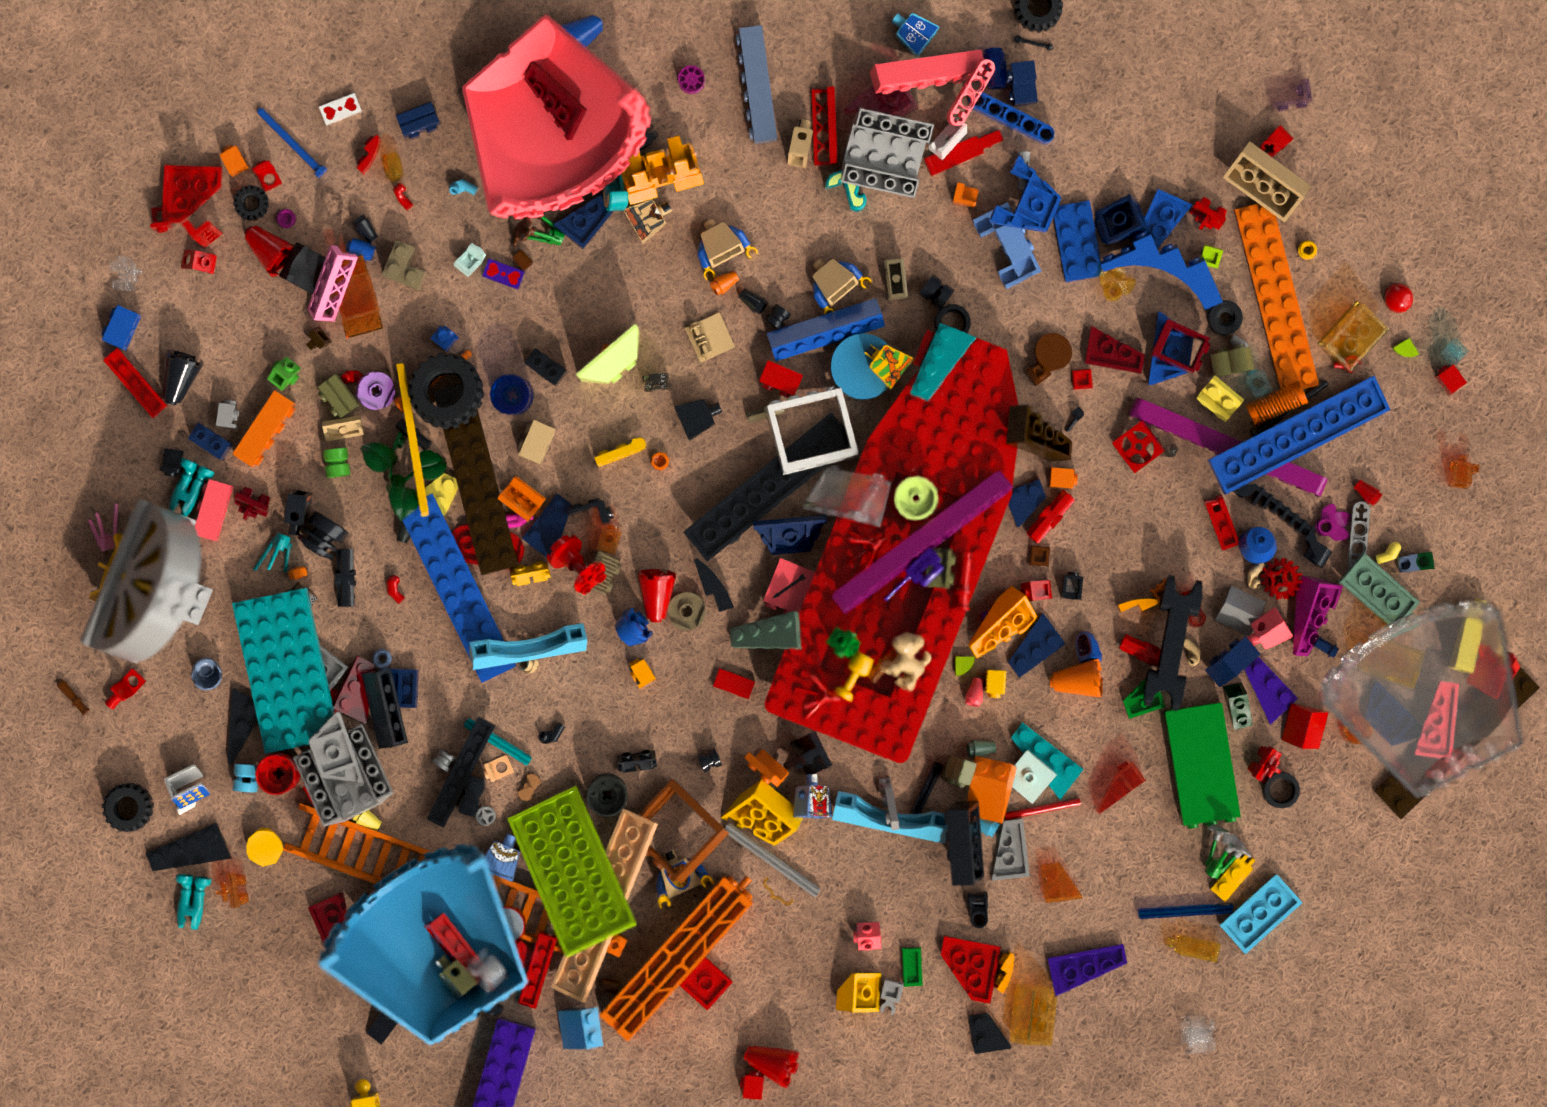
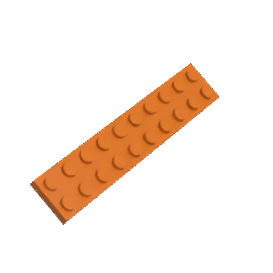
(1276, 297)

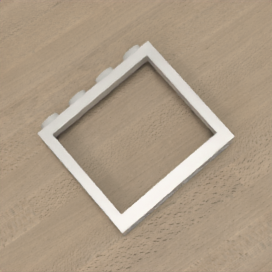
(817, 461)

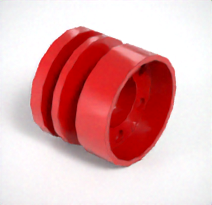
(272, 782)

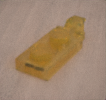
(1195, 948)

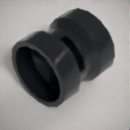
(778, 315)
(711, 759)

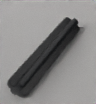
(927, 788)

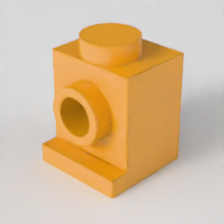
(641, 672)

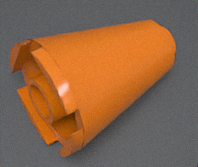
(1079, 679)

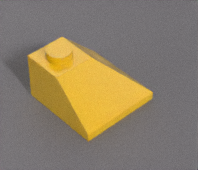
(860, 993)

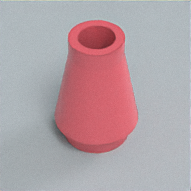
(975, 693)

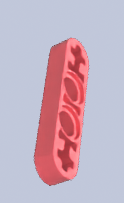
(969, 91)

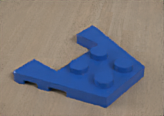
(1035, 205)

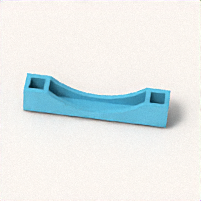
(560, 642)
(856, 811)

